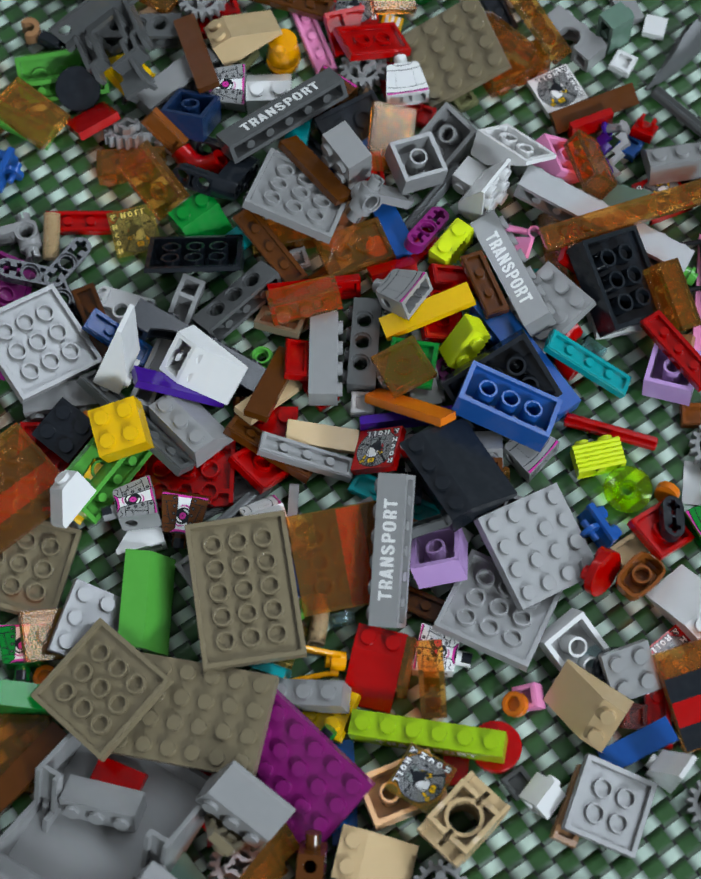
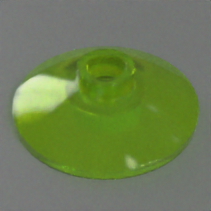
(632, 479)

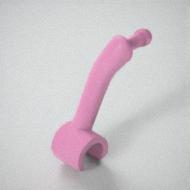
(524, 231)

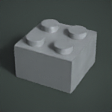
(346, 155)
(416, 163)

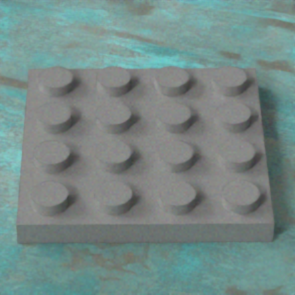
(292, 199)
(42, 344)
(535, 546)
(485, 617)

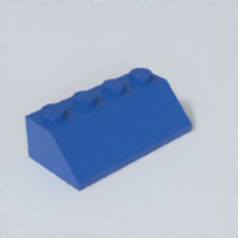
(507, 406)

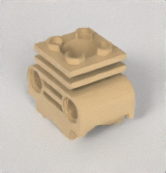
(468, 796)

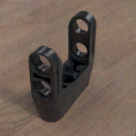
(226, 184)

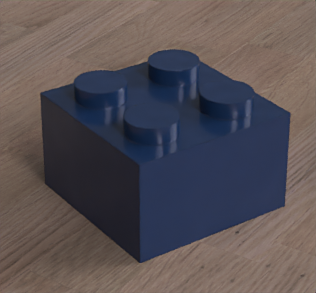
(193, 113)

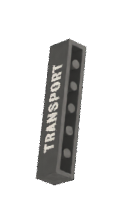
(282, 115)

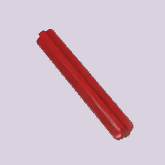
(601, 428)

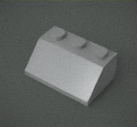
(672, 163)
(189, 427)
(244, 804)

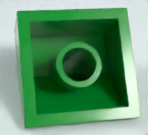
(199, 217)

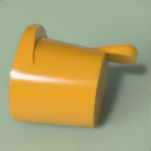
(283, 53)

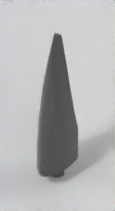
(683, 51)

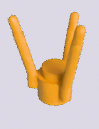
(333, 660)

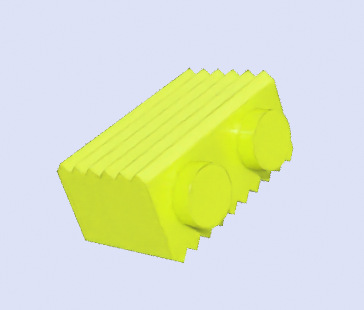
(452, 243)
(464, 341)
(597, 456)

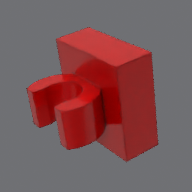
(644, 130)

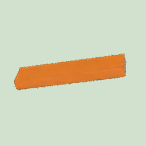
(410, 407)

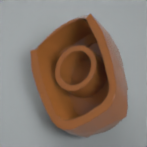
(640, 576)

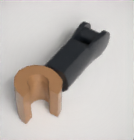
(34, 35)

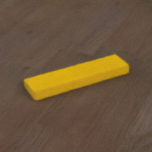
(430, 311)

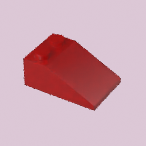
(375, 666)

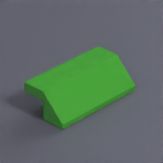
(44, 68)
(107, 478)
(147, 600)

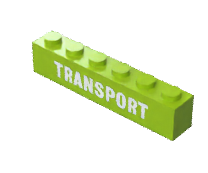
(438, 736)

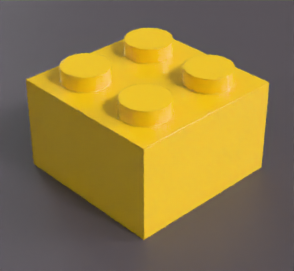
(120, 429)

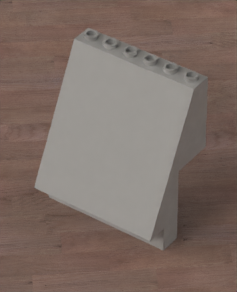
(57, 847)

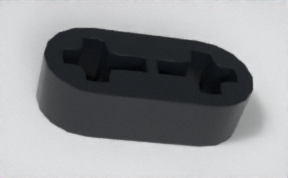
(676, 519)

